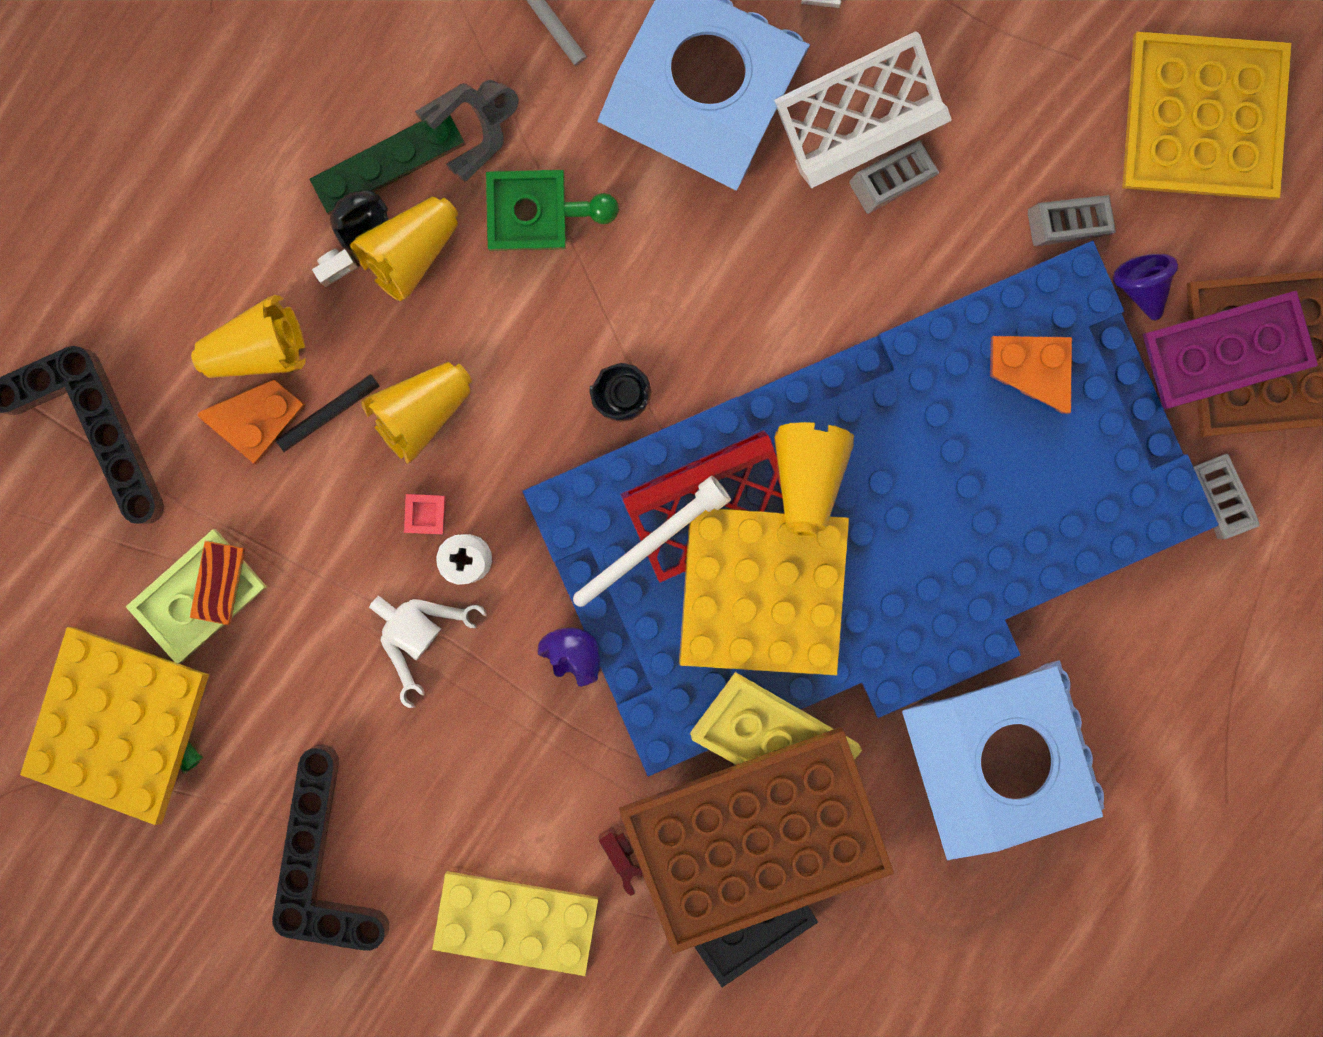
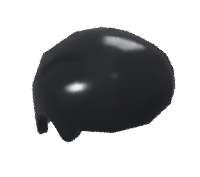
(357, 214)
(621, 392)

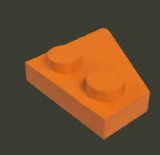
(1035, 367)
(254, 418)

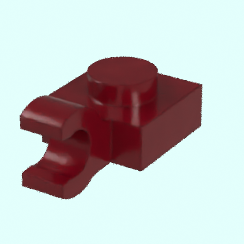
(618, 851)

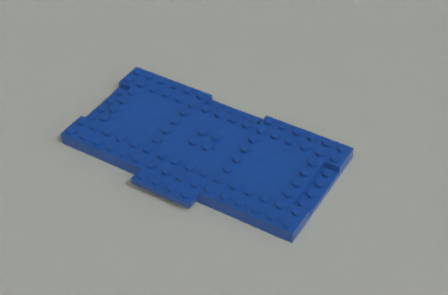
(953, 498)

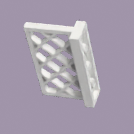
(871, 139)

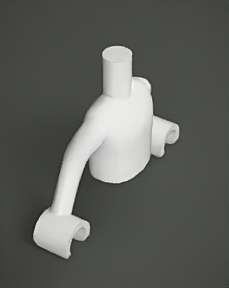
(413, 633)

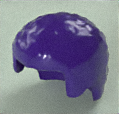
(572, 652)

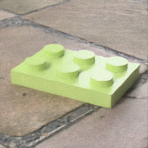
(167, 603)

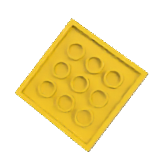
(1206, 115)
(762, 593)
(114, 725)

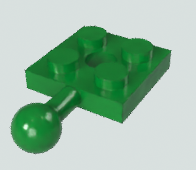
(548, 227)

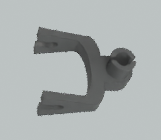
(492, 105)

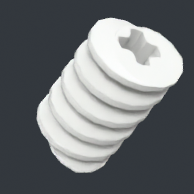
(453, 570)

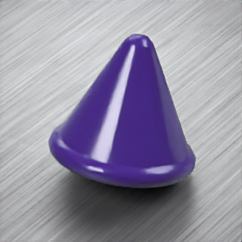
(1147, 281)

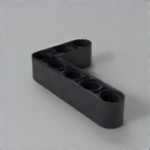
(93, 422)
(311, 861)

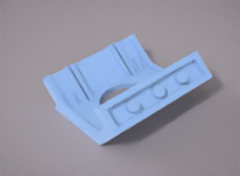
(705, 137)
(949, 748)

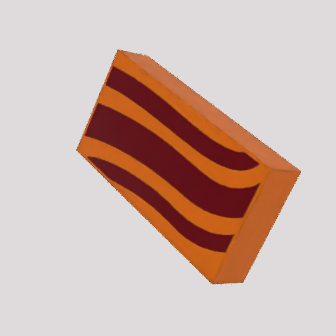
(217, 582)

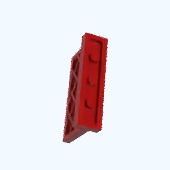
(686, 480)

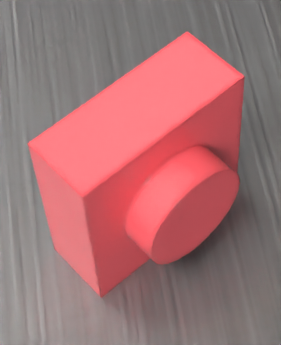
(425, 514)

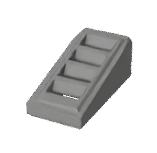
(872, 189)
(1047, 225)
(1243, 504)

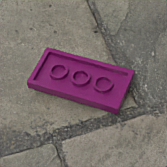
(1230, 350)

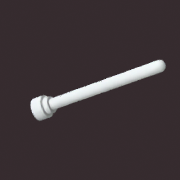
(709, 496)

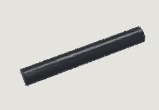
(327, 413)

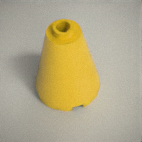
(406, 245)
(253, 343)
(418, 407)
(811, 473)

